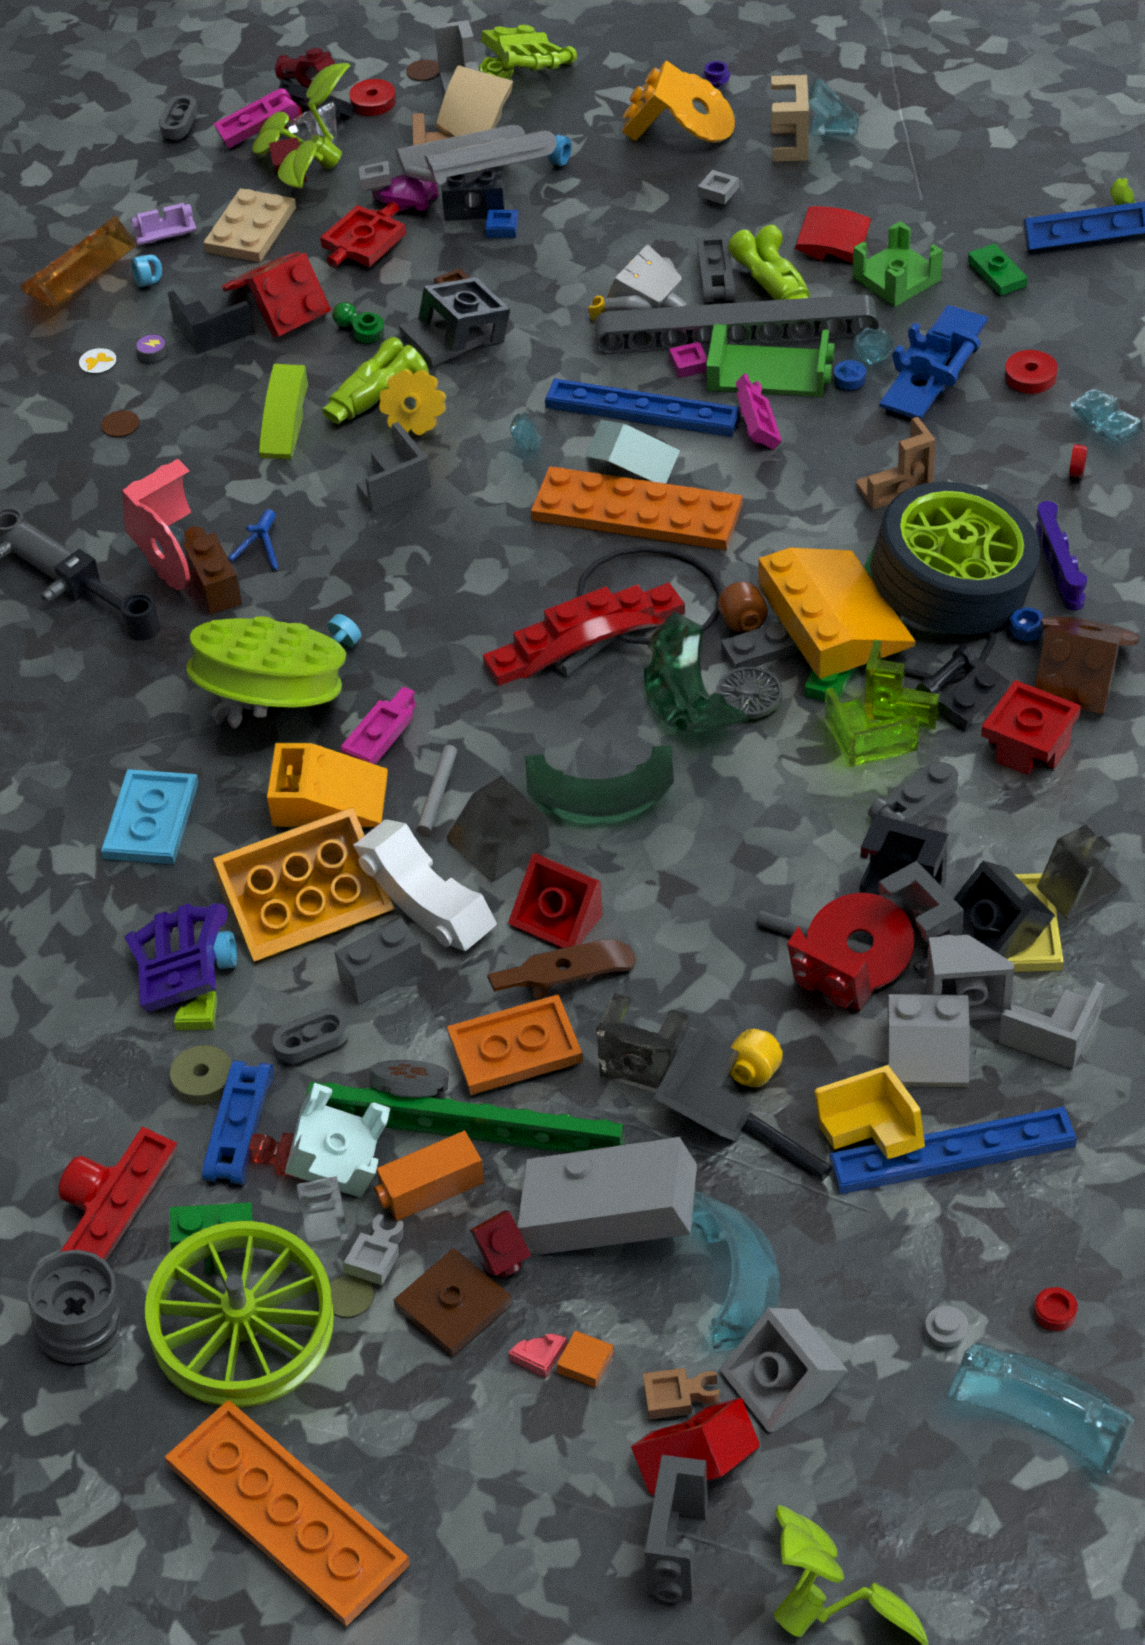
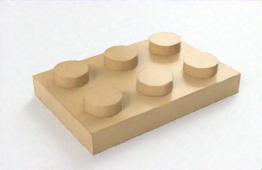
(249, 225)

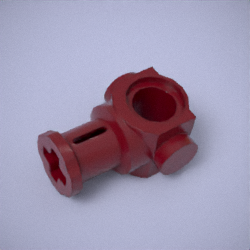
(304, 67)

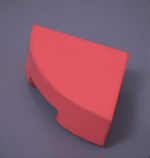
(539, 1353)

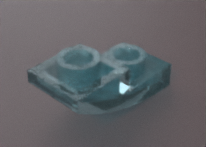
(1103, 416)

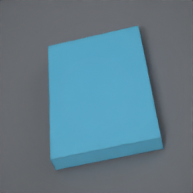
(150, 817)

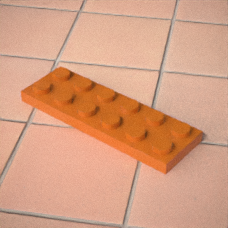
(637, 508)
(288, 1512)

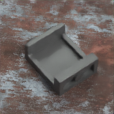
(682, 1493)

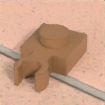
(671, 1393)

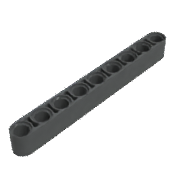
(746, 323)

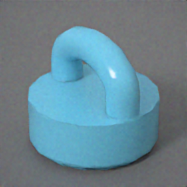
(142, 271)
(344, 630)
(225, 950)

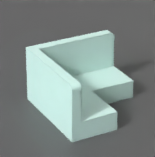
(633, 451)

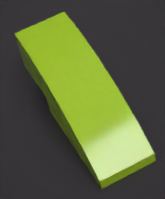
(283, 411)

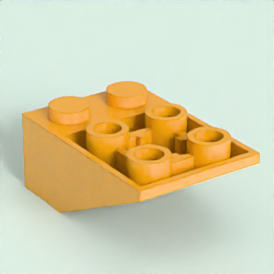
(319, 782)

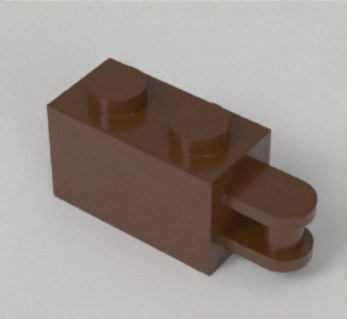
(211, 570)

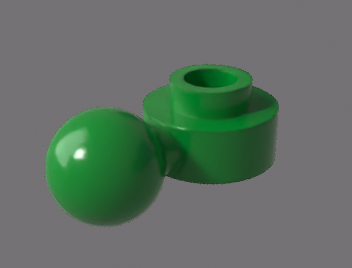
(367, 326)

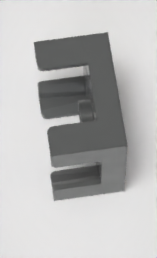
(925, 904)

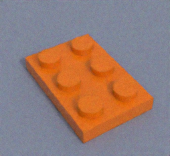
(514, 1044)

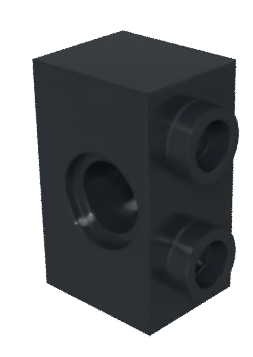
(473, 194)

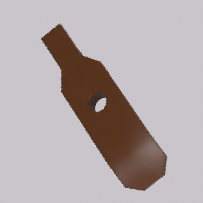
(581, 962)

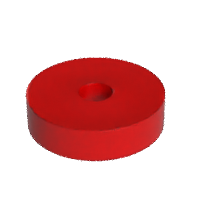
(372, 97)
(1031, 371)

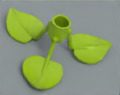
(318, 147)
(812, 1548)

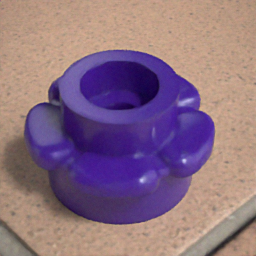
(716, 73)

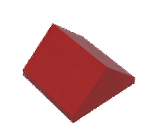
(557, 903)

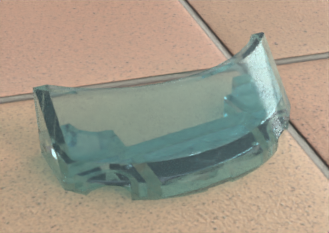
(754, 1270)
(1045, 1401)

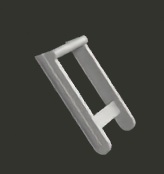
(473, 152)

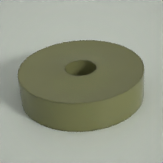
(195, 1061)

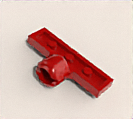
(113, 1193)

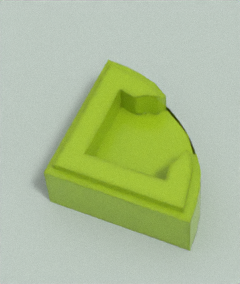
(197, 1014)

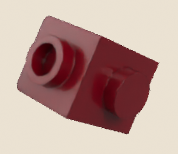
(500, 1244)

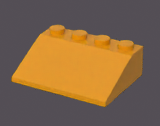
(830, 607)
(299, 886)

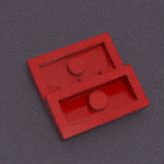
(831, 232)

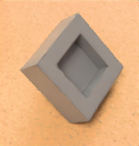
(375, 176)
(718, 187)

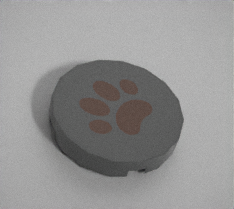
(409, 1078)

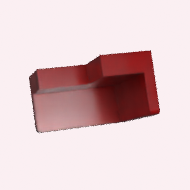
(716, 1434)

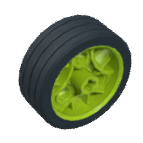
(954, 557)

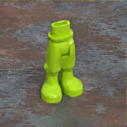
(765, 263)
(364, 386)

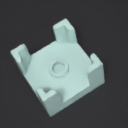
(336, 1143)

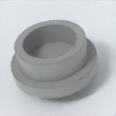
(946, 1326)

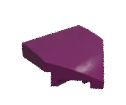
(408, 193)

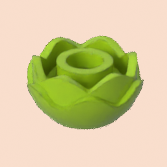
(495, 67)
(1121, 192)

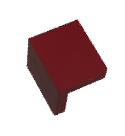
(281, 149)

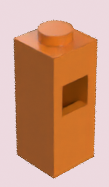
(429, 1176)

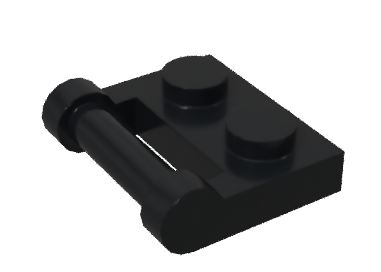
(972, 694)

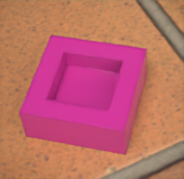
(688, 359)

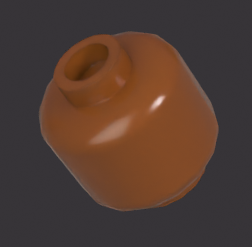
(742, 607)

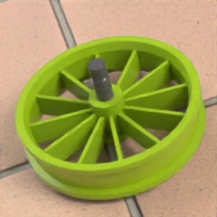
(239, 1313)

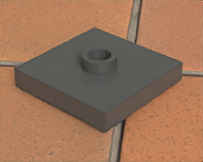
(430, 339)

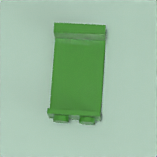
(776, 368)

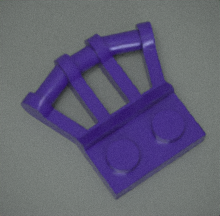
(183, 972)

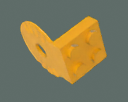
(675, 90)

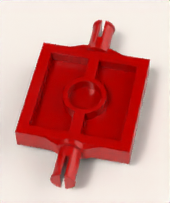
(363, 235)

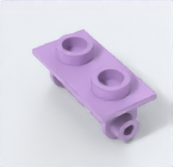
(150, 228)

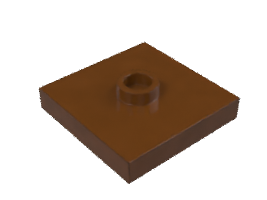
(453, 1301)

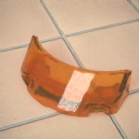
(80, 264)

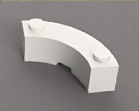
(403, 871)

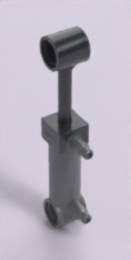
(73, 573)

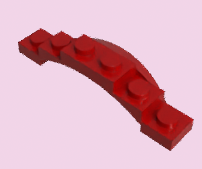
(579, 625)

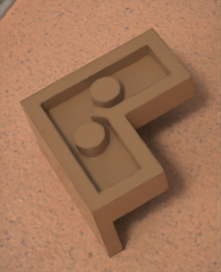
(914, 468)

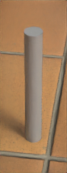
(437, 790)

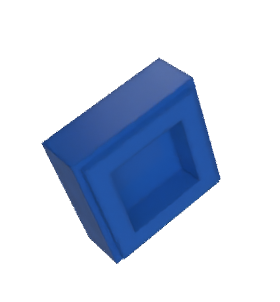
(501, 223)

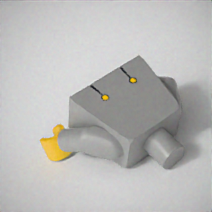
(642, 284)

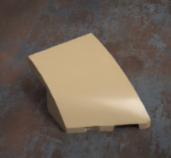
(472, 102)

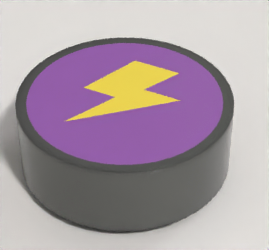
(151, 348)

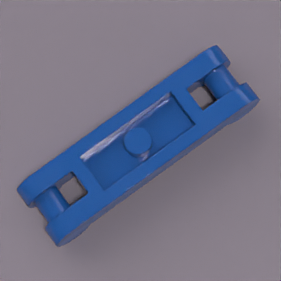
(237, 1121)

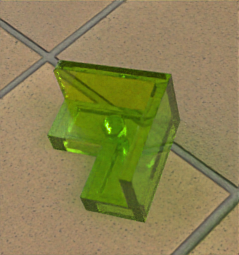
(889, 699)
(865, 741)

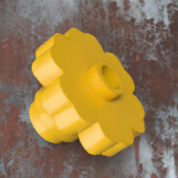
(397, 403)

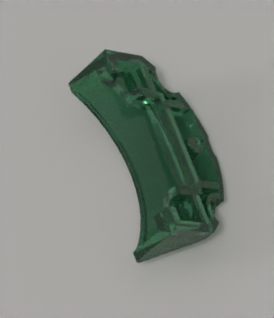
(676, 682)
(600, 799)

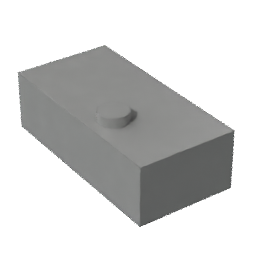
(608, 1196)

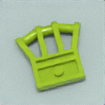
(526, 48)

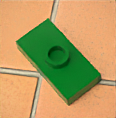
(997, 269)

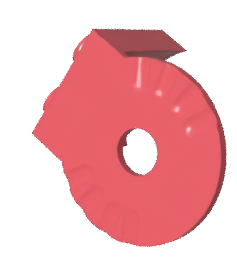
(149, 510)

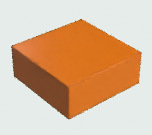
(585, 1359)

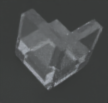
(322, 1211)

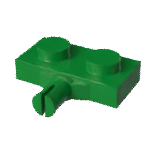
(192, 1219)

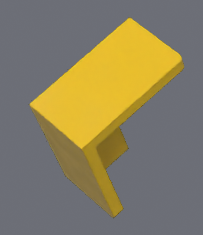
(869, 1107)

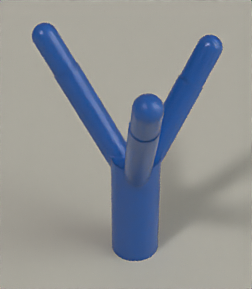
(260, 531)

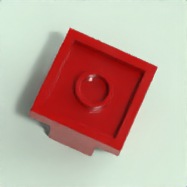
(1029, 726)

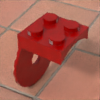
(284, 292)
(833, 968)

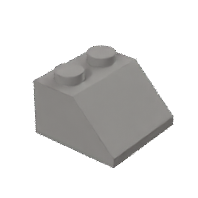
(970, 968)
(929, 1039)
(782, 1368)

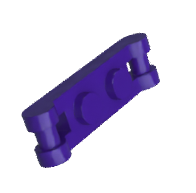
(1062, 565)

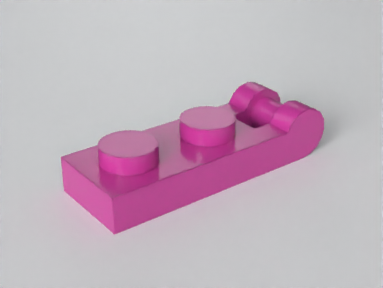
(250, 119)

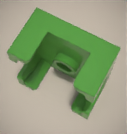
(897, 270)

